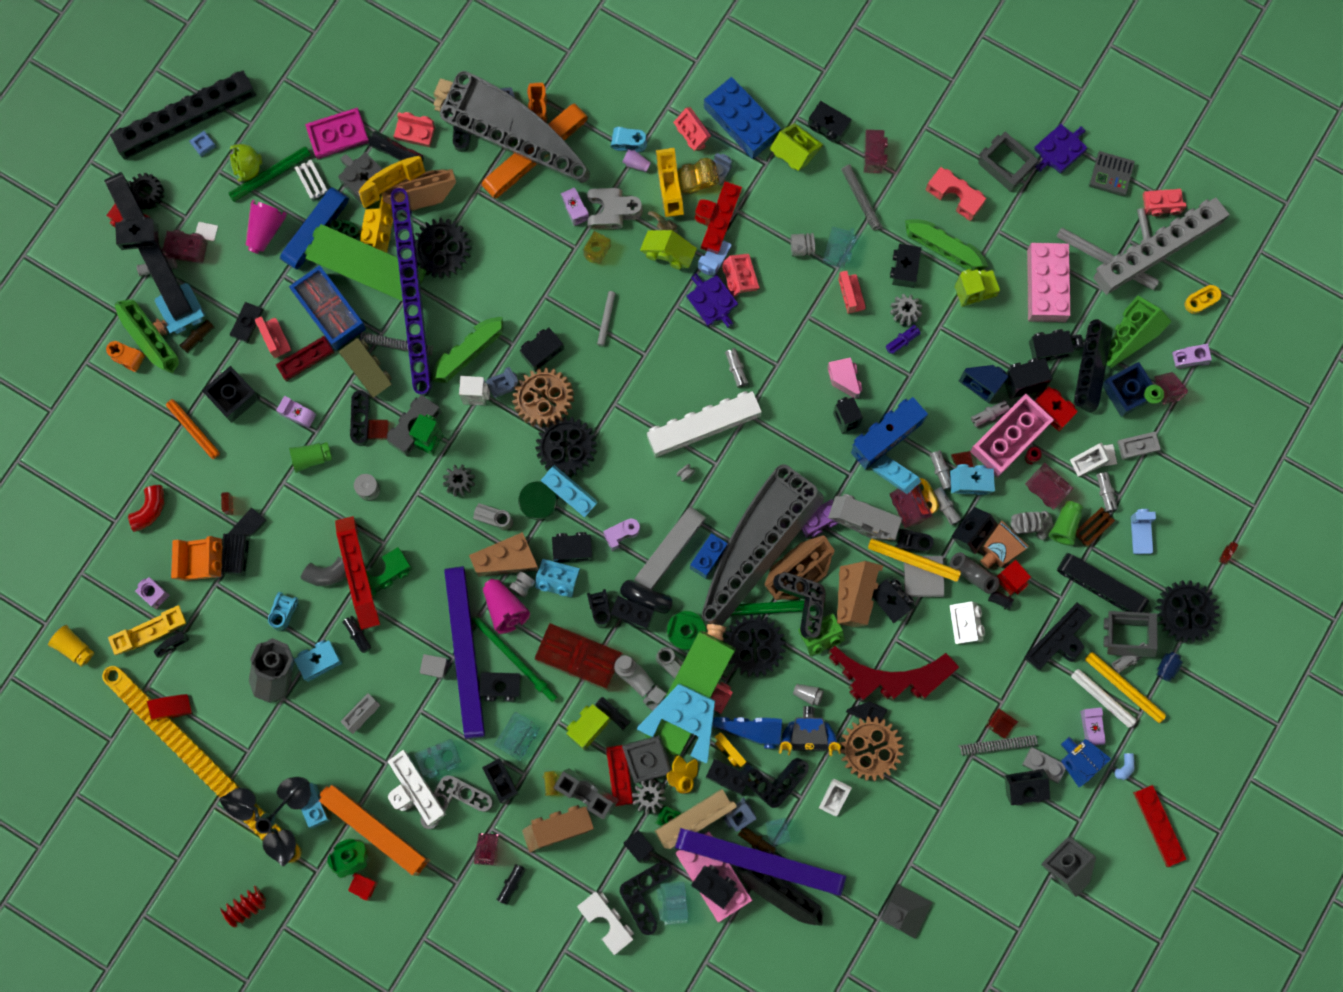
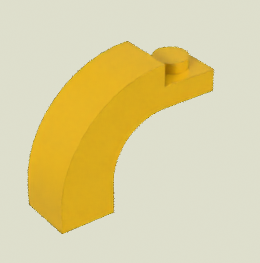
(669, 182)

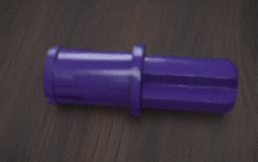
(903, 339)

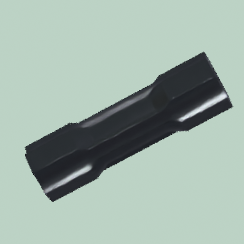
(384, 144)

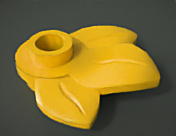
(682, 774)

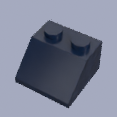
(984, 380)

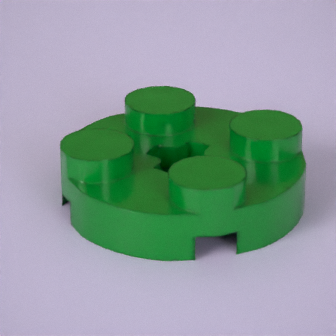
(680, 621)
(341, 865)

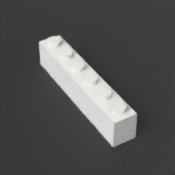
(704, 423)

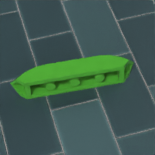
(944, 245)
(146, 335)
(461, 355)

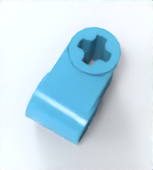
(627, 139)
(283, 610)

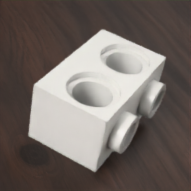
(473, 390)

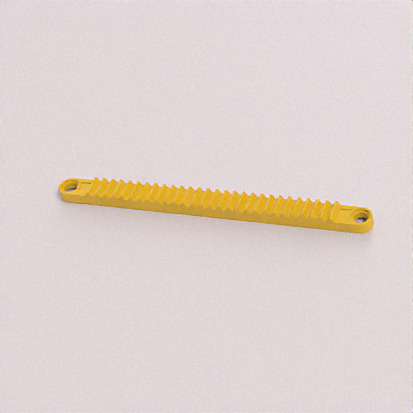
(180, 743)

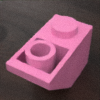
(843, 377)

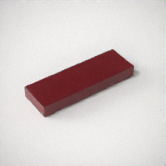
(304, 358)

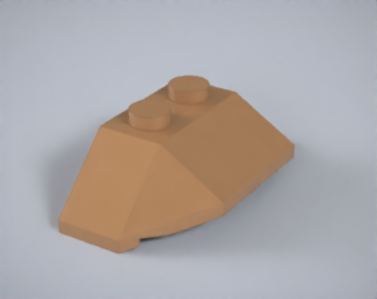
(425, 189)
(806, 560)

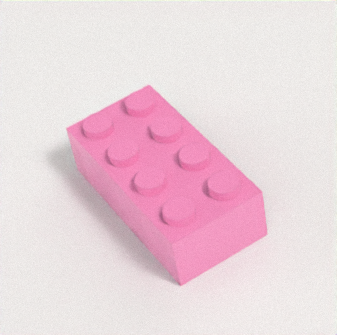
(1048, 282)
(1011, 435)
(693, 865)

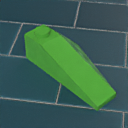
(1139, 326)

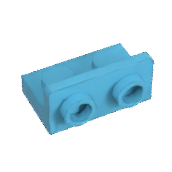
(556, 578)

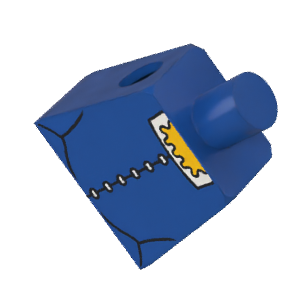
(1083, 760)

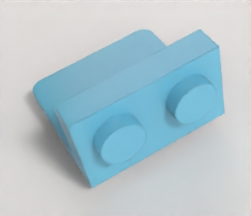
(194, 318)

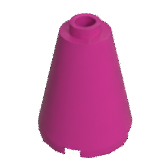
(262, 225)
(504, 607)

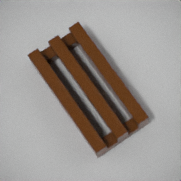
(1105, 516)

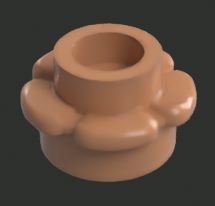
(161, 327)

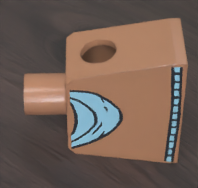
(1002, 546)

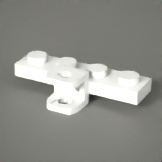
(413, 790)

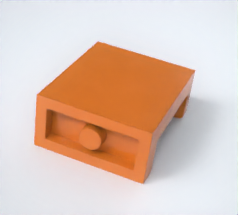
(196, 559)

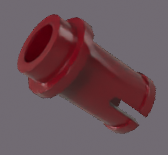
(1036, 452)

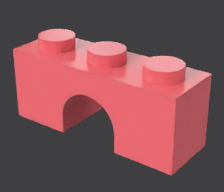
(945, 182)

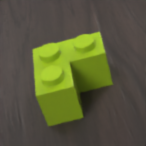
(668, 247)
(976, 286)

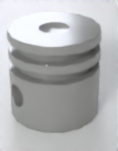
(802, 244)
(366, 487)

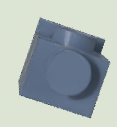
(746, 817)

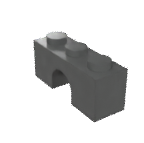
(399, 436)
(578, 787)

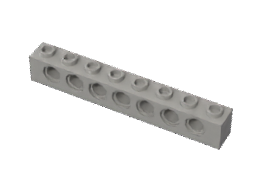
(1215, 215)

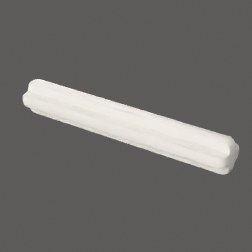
(1103, 698)

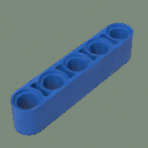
(326, 210)

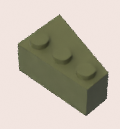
(365, 367)

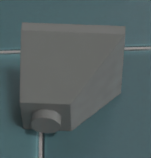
(1071, 865)
(905, 911)

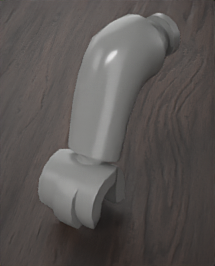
(638, 679)

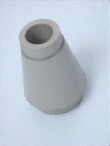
(809, 694)

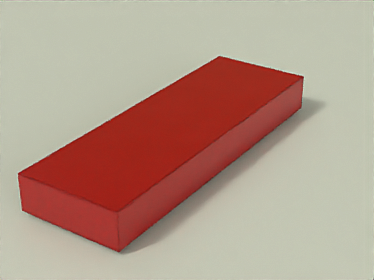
(619, 775)

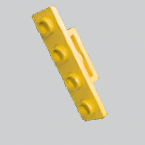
(377, 226)

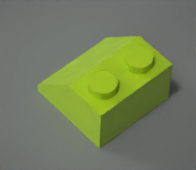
(795, 146)
(588, 726)

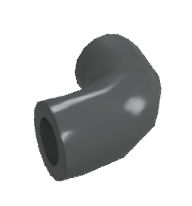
(975, 573)
(324, 576)

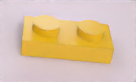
(734, 756)

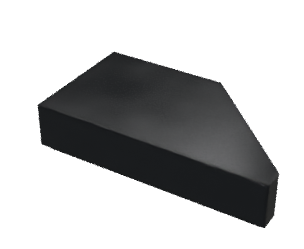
(248, 524)
(171, 643)
(868, 710)

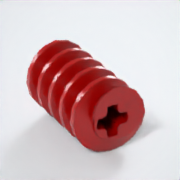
(244, 908)

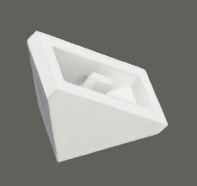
(1090, 460)
(835, 797)

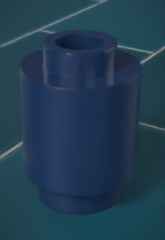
(1169, 666)

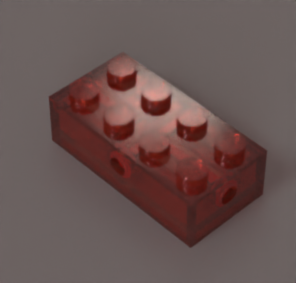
(577, 657)

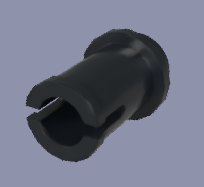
(1001, 599)

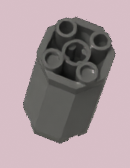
(271, 670)

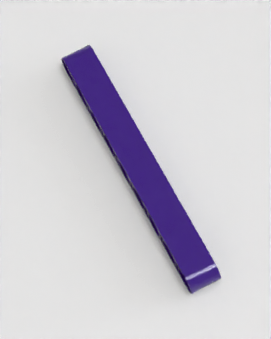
(464, 653)
(760, 862)

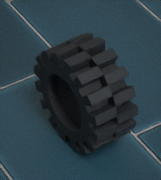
(156, 194)

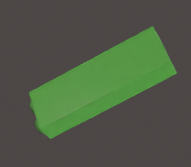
(359, 261)
(700, 672)

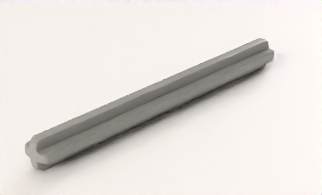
(1101, 255)

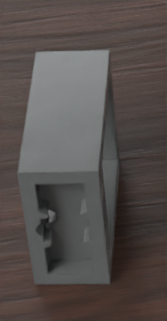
(995, 171)
(1131, 618)

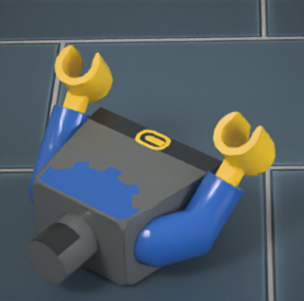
(809, 734)

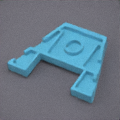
(688, 711)

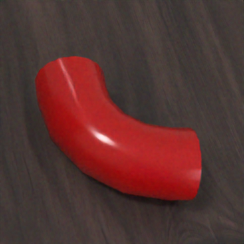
(150, 510)

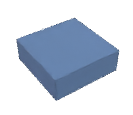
(202, 143)

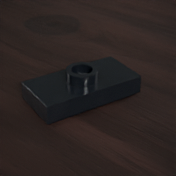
(246, 322)

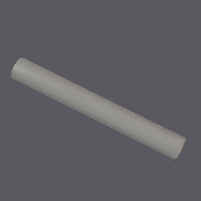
(1143, 223)
(606, 318)

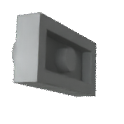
(1138, 445)
(360, 713)
(1037, 760)

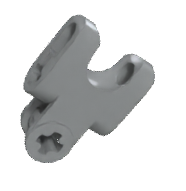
(615, 208)

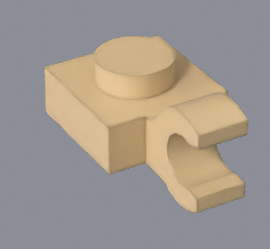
(441, 93)

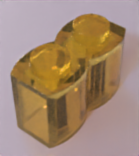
(698, 176)

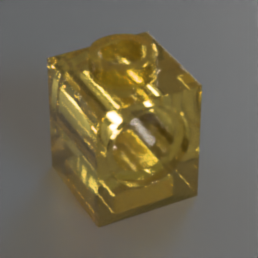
(596, 240)

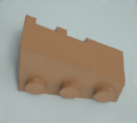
(504, 557)
(855, 593)
(557, 828)

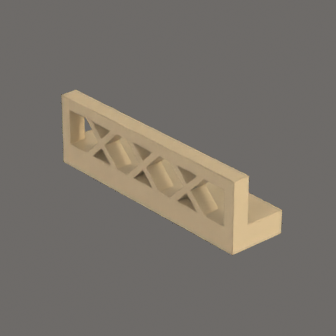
(695, 818)

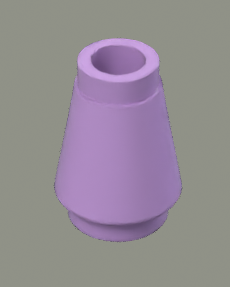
(635, 160)

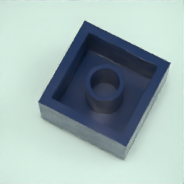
(1128, 388)

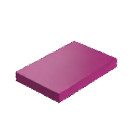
(337, 133)

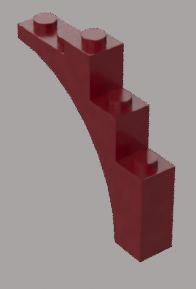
(866, 679)

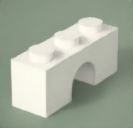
(595, 907)

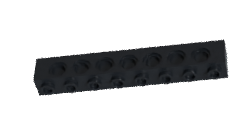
(192, 117)

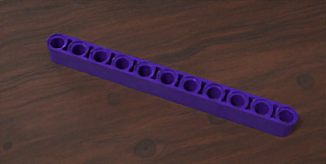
(406, 283)

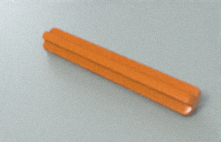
(192, 428)

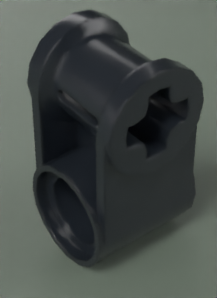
(912, 541)
(599, 605)

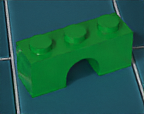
(426, 434)
(396, 567)

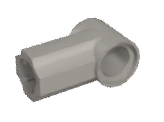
(491, 516)
(672, 666)

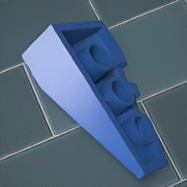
(759, 731)

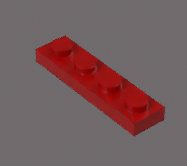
(1159, 826)

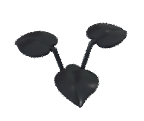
(277, 845)

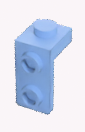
(712, 262)
(1142, 531)

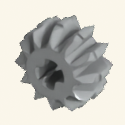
(909, 303)
(1027, 522)
(651, 790)

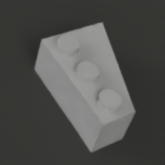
(864, 518)

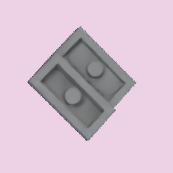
(922, 582)

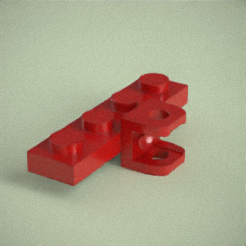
(717, 216)

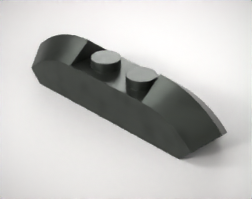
(783, 897)

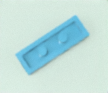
(895, 474)
(569, 491)

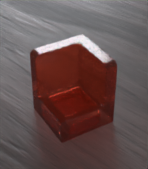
(1001, 723)

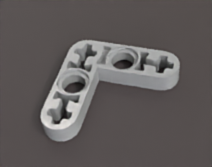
(456, 793)

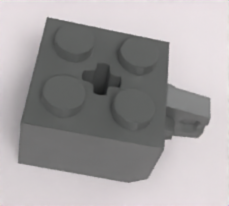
(357, 173)

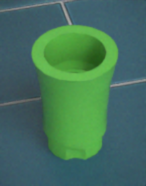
(309, 456)
(1067, 524)

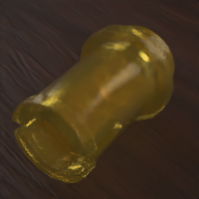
(550, 781)

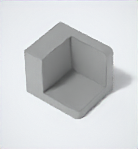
(434, 666)

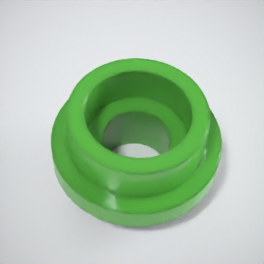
(1152, 399)

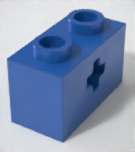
(708, 556)

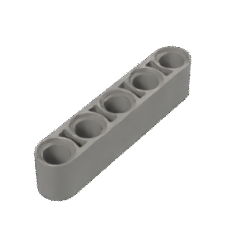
(670, 548)

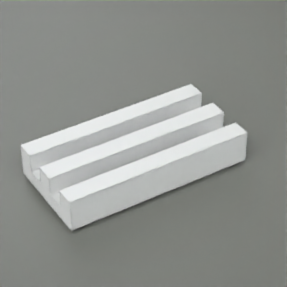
(305, 167)

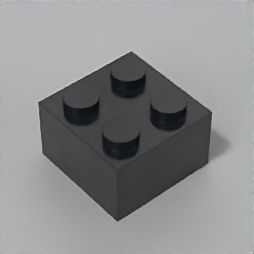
(1027, 377)
(231, 394)

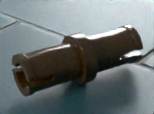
(196, 336)
(756, 841)

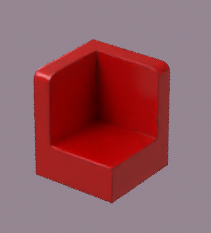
(362, 886)

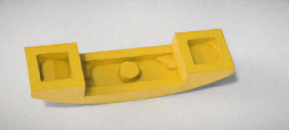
(388, 177)
(148, 631)

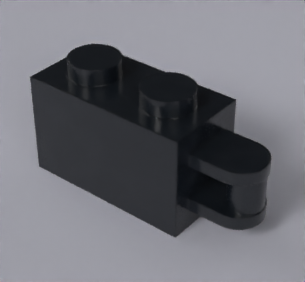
(1054, 345)

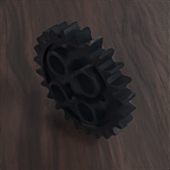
(453, 260)
(584, 444)
(1204, 610)
(771, 644)

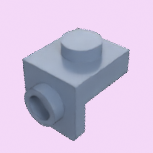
(502, 383)

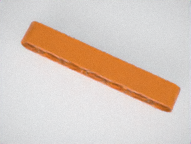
(516, 166)

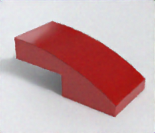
(169, 706)

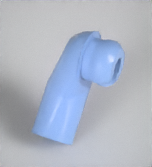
(1128, 767)

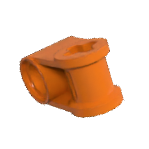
(128, 356)

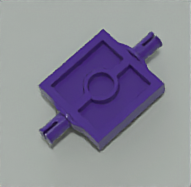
(1060, 148)
(712, 300)

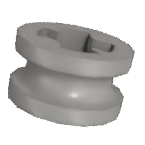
(685, 473)

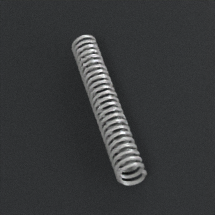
(862, 197)
(383, 344)
(998, 742)

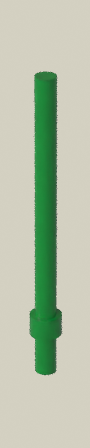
(540, 685)

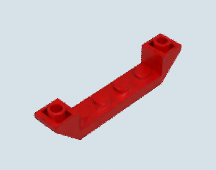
(356, 573)

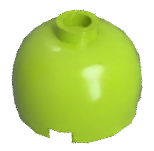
(245, 161)

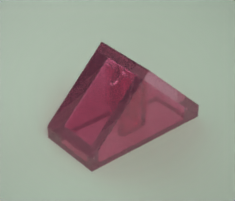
(1172, 387)
(486, 849)

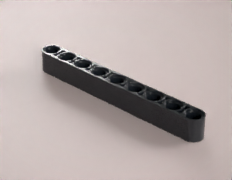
(153, 256)

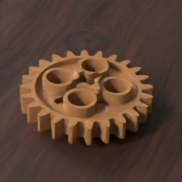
(553, 384)
(877, 765)

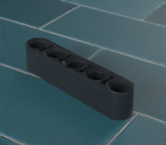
(1093, 365)
(1101, 584)

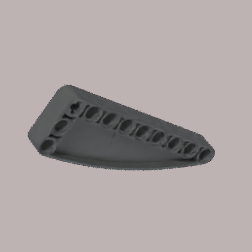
(504, 114)
(760, 525)

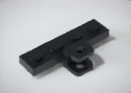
(1060, 639)

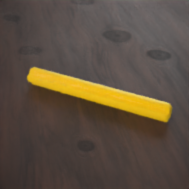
(915, 560)
(1125, 687)

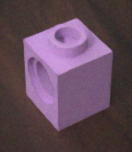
(157, 598)

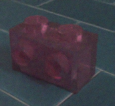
(874, 155)
(185, 246)
(1049, 486)
(911, 506)

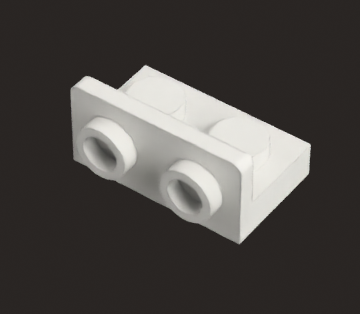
(967, 622)

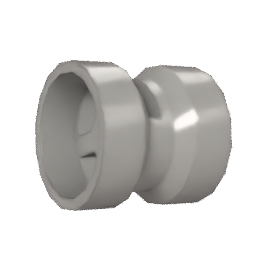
(522, 584)

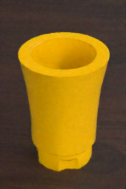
(71, 646)

